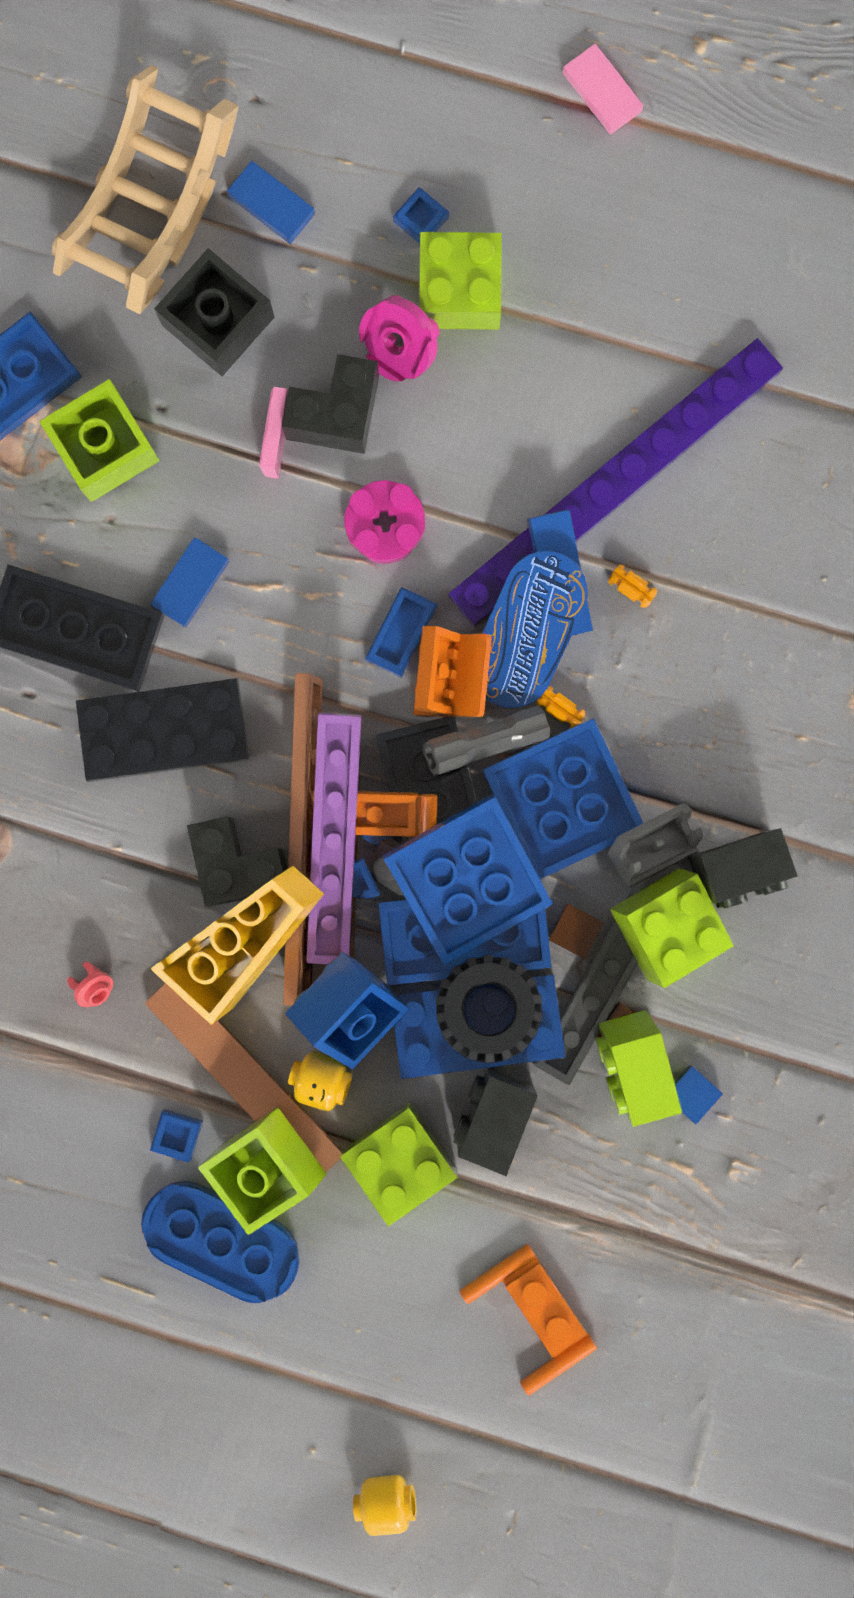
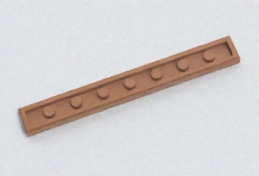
(306, 710)

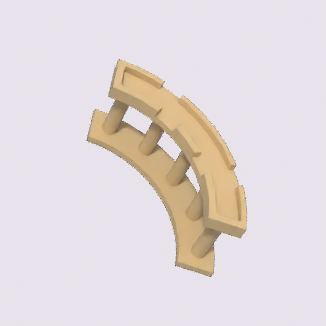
(182, 213)

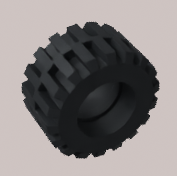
(505, 975)

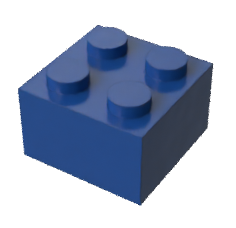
(346, 1010)

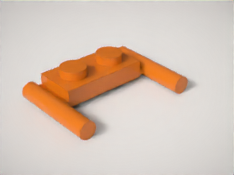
(394, 813)
(544, 1310)

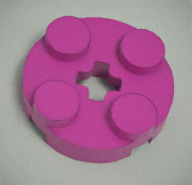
(412, 325)
(367, 505)

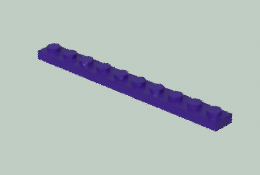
(630, 468)

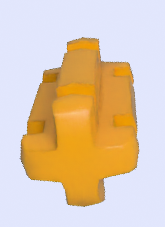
(632, 586)
(561, 707)

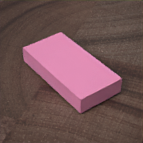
(602, 89)
(273, 435)

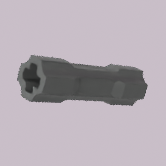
(480, 742)

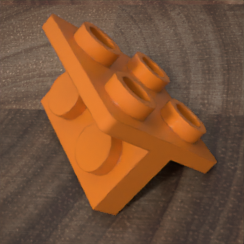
(452, 673)

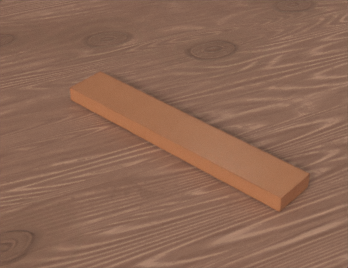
(239, 1071)

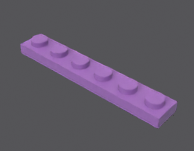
(334, 835)

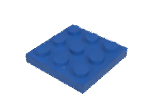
(564, 798)
(467, 879)

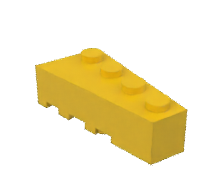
(235, 949)

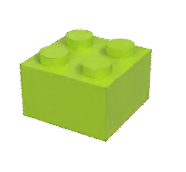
(461, 279)
(99, 440)
(672, 927)
(639, 1068)
(399, 1164)
(263, 1171)

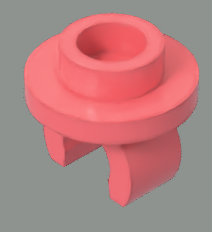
(93, 989)

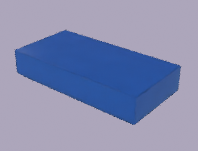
(271, 202)
(190, 582)
(401, 632)

